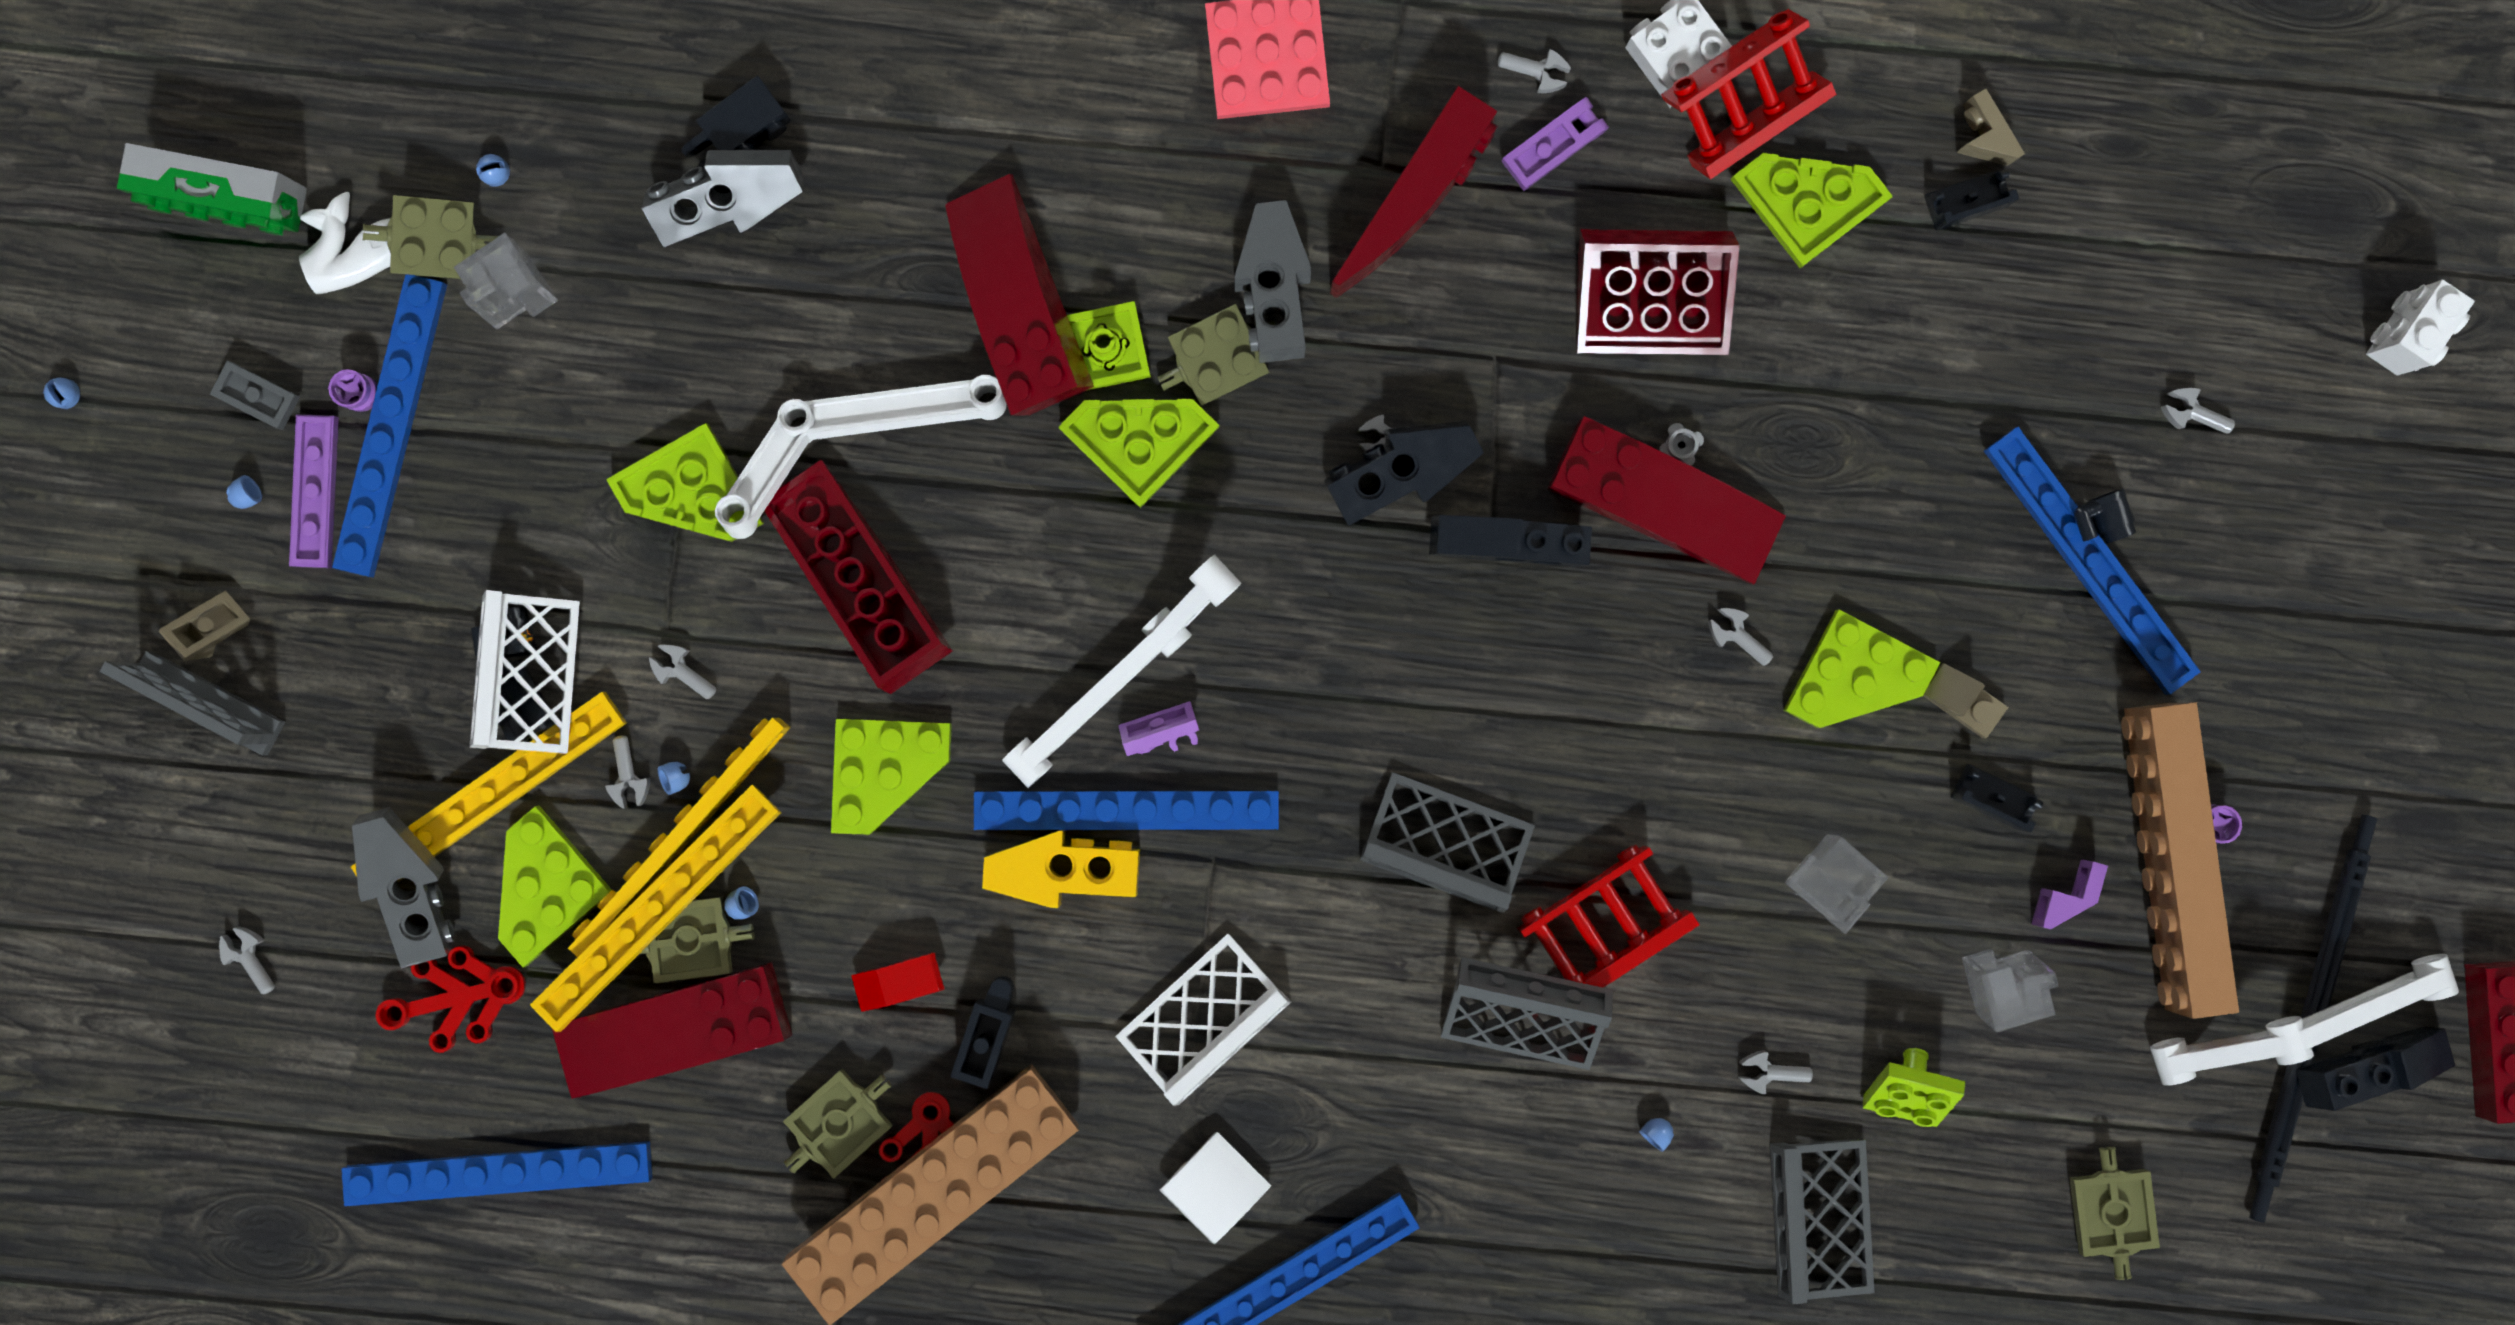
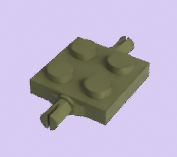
(428, 236)
(1214, 356)
(696, 943)
(837, 1123)
(2114, 1213)

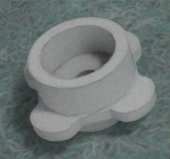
(1691, 440)

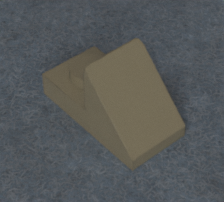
(1996, 139)
(205, 626)
(1965, 700)

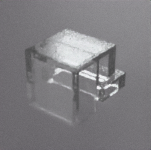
(503, 282)
(1836, 881)
(2010, 988)

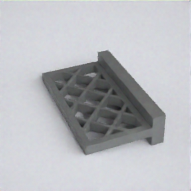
(198, 700)
(1436, 874)
(1531, 995)
(1791, 1226)

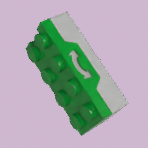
(211, 189)

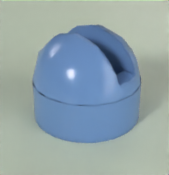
(496, 176)
(66, 388)
(244, 492)
(672, 777)
(741, 903)
(1658, 1133)

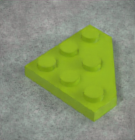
(1809, 200)
(1139, 439)
(680, 484)
(1857, 673)
(882, 768)
(543, 887)

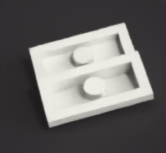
(1215, 1188)

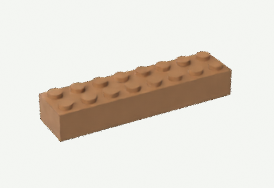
(2180, 860)
(930, 1194)

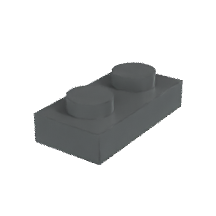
(254, 395)

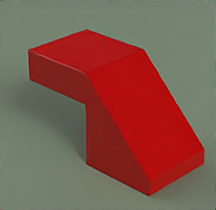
(897, 982)

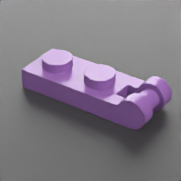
(1553, 144)

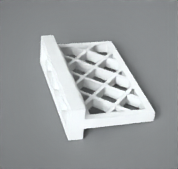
(490, 666)
(1225, 1044)

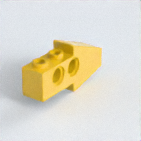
(1028, 873)

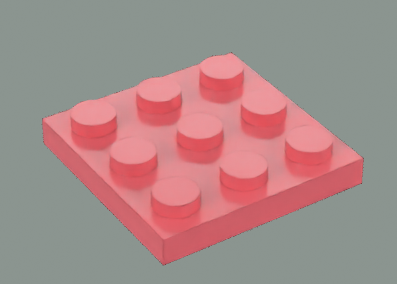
(1266, 56)

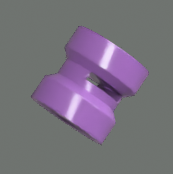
(345, 387)
(2226, 823)

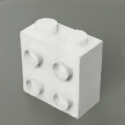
(1675, 43)
(2420, 327)

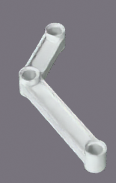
(846, 417)
(1164, 634)
(2293, 1037)

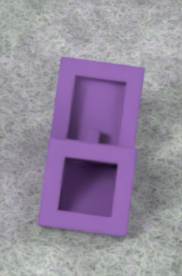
(2058, 907)

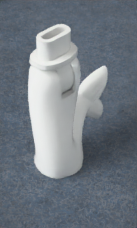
(325, 266)

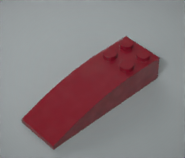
(1428, 178)
(1015, 299)
(1666, 500)
(856, 578)
(673, 1031)

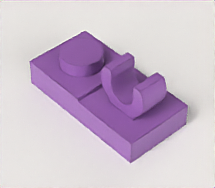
(1155, 729)

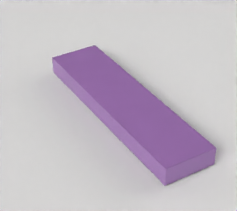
(313, 491)

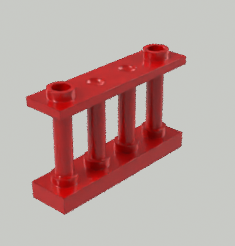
(1765, 121)
(1641, 943)

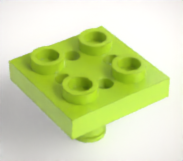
(1104, 344)
(1913, 1092)

